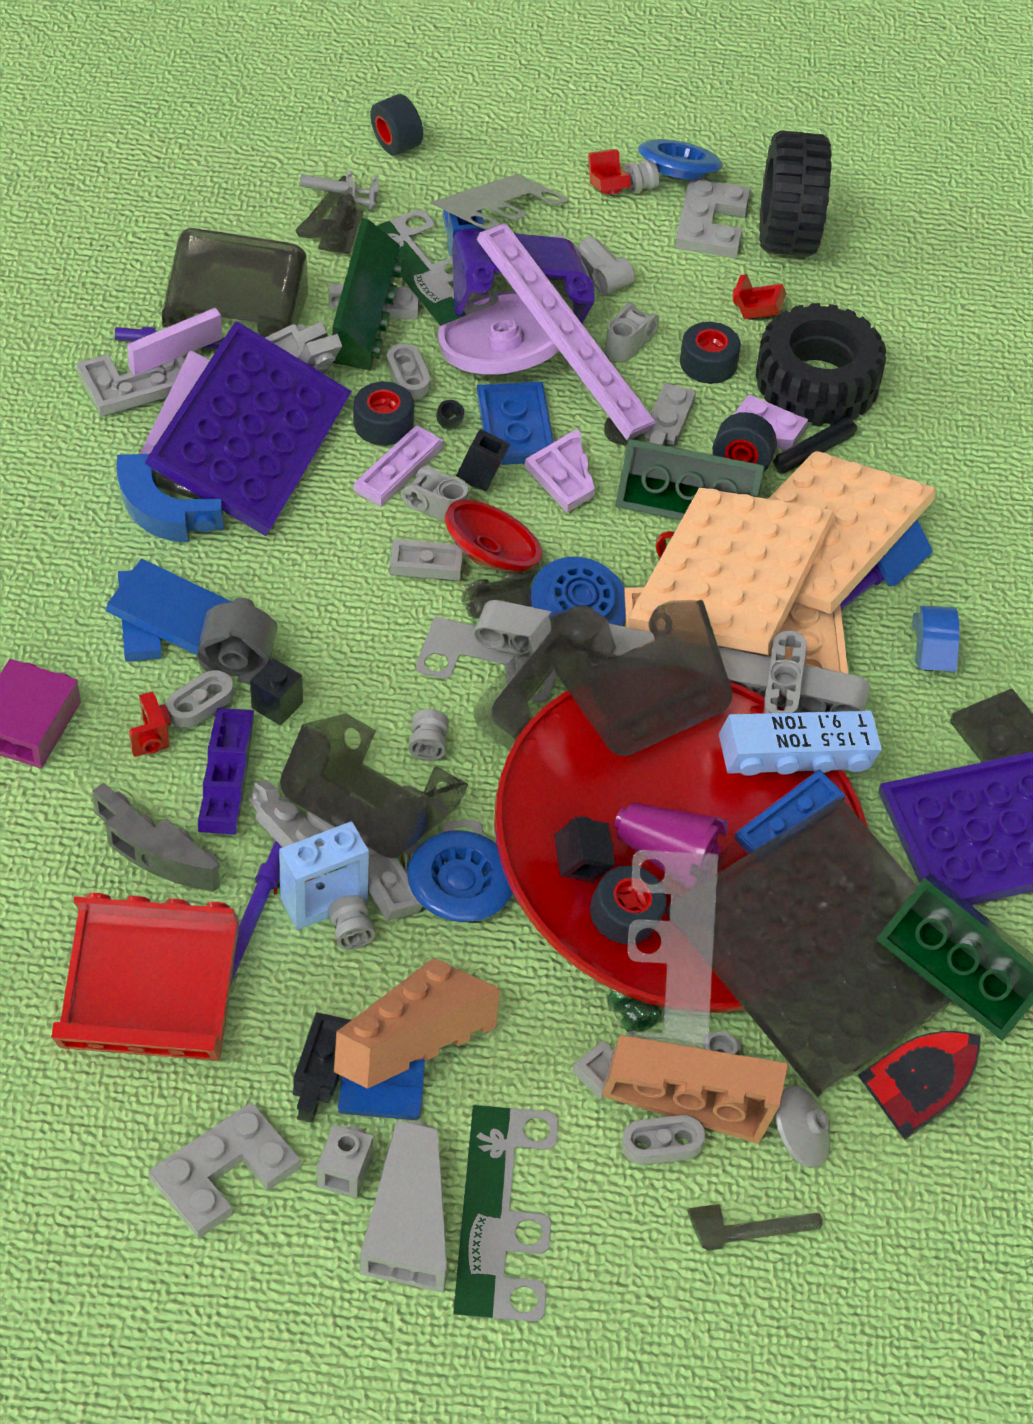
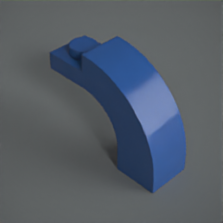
(159, 513)

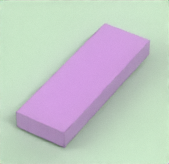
(174, 341)
(398, 465)

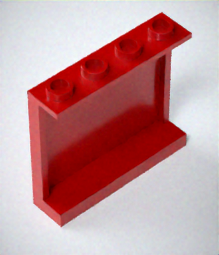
(148, 977)

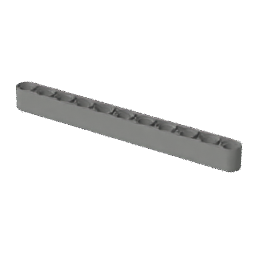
(509, 625)

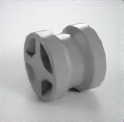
(642, 175)

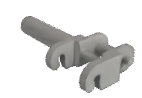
(342, 187)

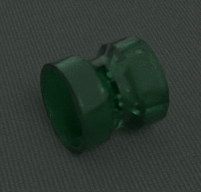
(635, 1013)

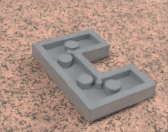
(696, 227)
(120, 392)
(188, 1174)

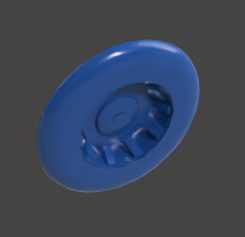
(680, 158)
(579, 584)
(459, 888)

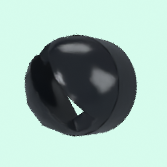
(447, 410)

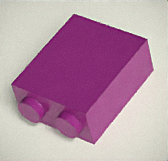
(34, 711)

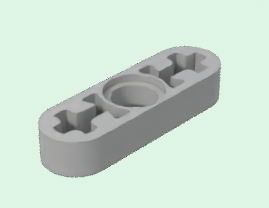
(779, 665)

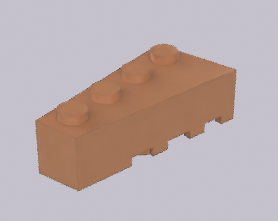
(413, 1022)
(715, 1087)

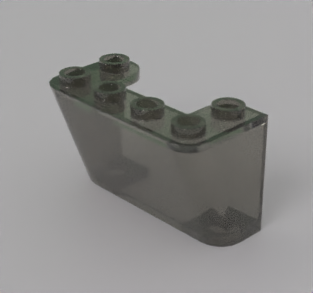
(339, 788)

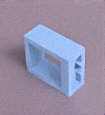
(304, 860)

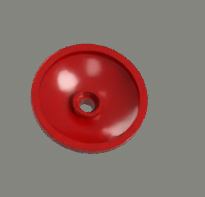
(492, 537)

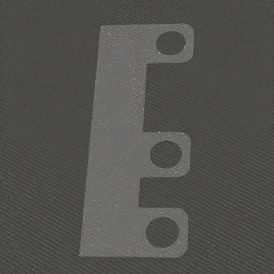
(684, 942)

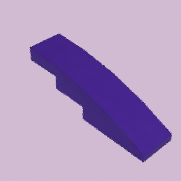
(226, 771)

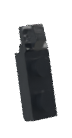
(315, 1072)

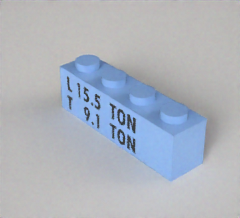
(799, 742)

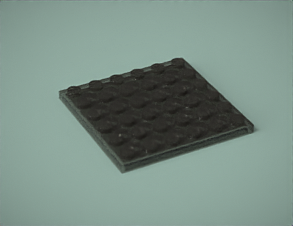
(803, 947)

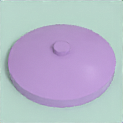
(496, 338)

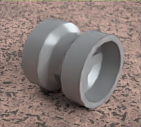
(428, 735)
(351, 920)

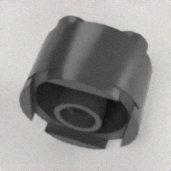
(236, 639)

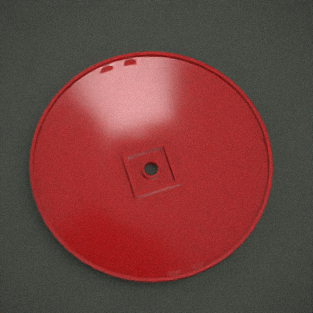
(568, 772)

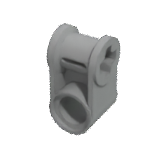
(629, 332)
(434, 492)

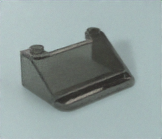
(654, 686)

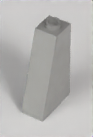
(407, 1220)

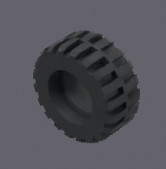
(795, 193)
(824, 336)

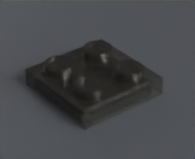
(996, 726)

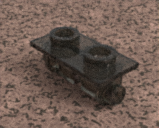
(342, 233)
(511, 589)

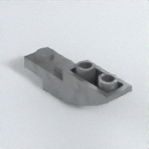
(154, 848)

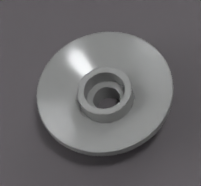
(803, 1127)

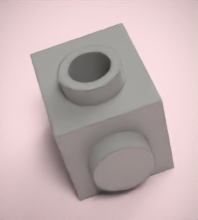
(345, 1160)

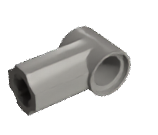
(607, 271)

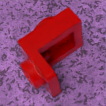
(606, 171)
(758, 301)
(154, 733)

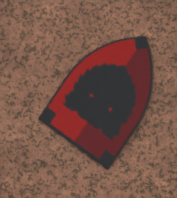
(922, 1077)

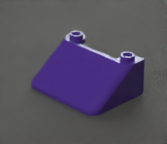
(553, 255)

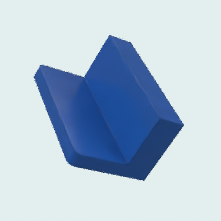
(905, 555)
(393, 1098)

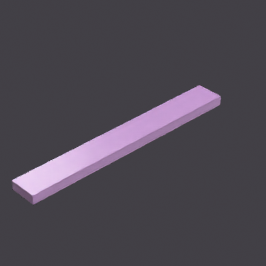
(566, 331)

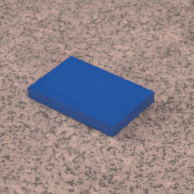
(517, 416)
(164, 604)

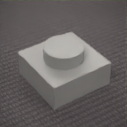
(593, 1068)

